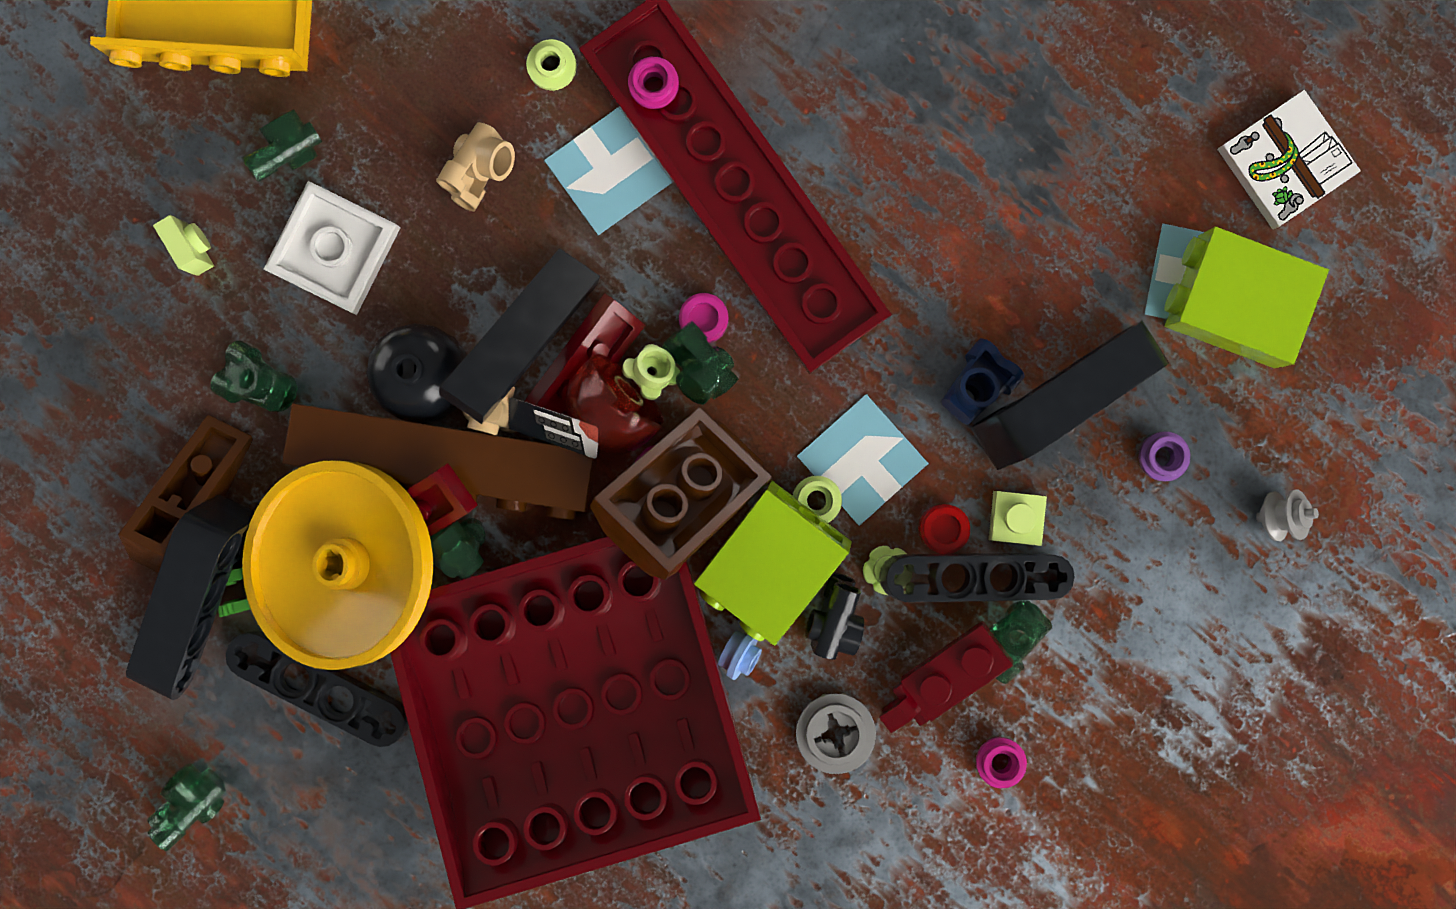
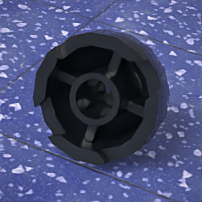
(409, 391)

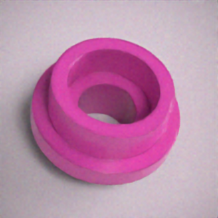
(649, 68)
(1011, 773)

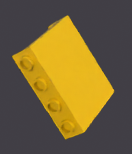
(209, 32)

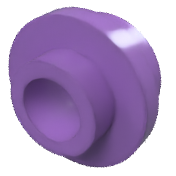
(1178, 452)

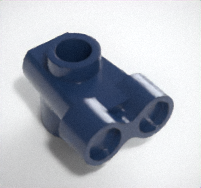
(986, 377)

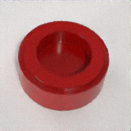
(944, 528)

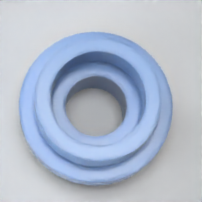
(739, 655)

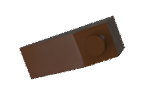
(196, 475)

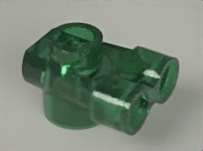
(287, 143)
(705, 368)
(253, 380)
(457, 548)
(1026, 618)
(189, 798)

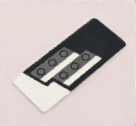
(550, 427)

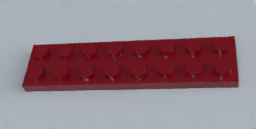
(738, 187)

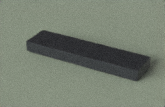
(519, 336)

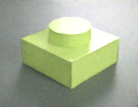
(185, 244)
(1017, 518)

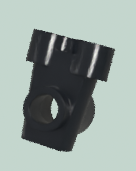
(836, 626)

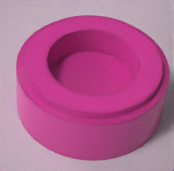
(707, 313)

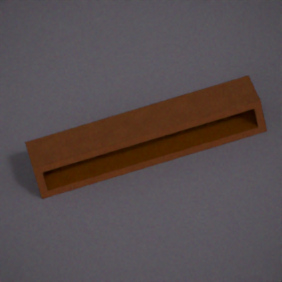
(408, 451)

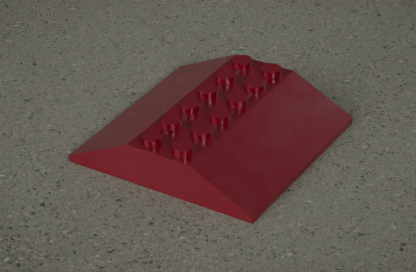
(568, 720)

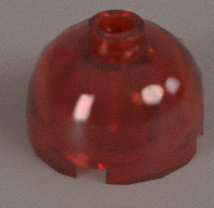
(610, 407)

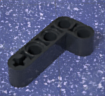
(1070, 397)
(188, 595)

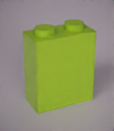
(1245, 297)
(772, 564)

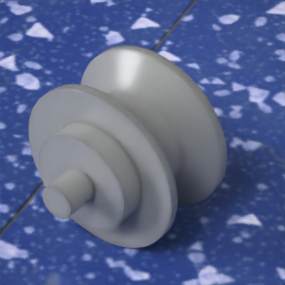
(1289, 514)

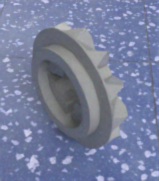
(856, 743)

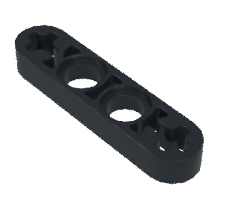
(977, 577)
(315, 695)

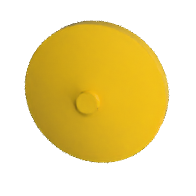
(337, 564)

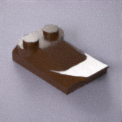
(679, 494)

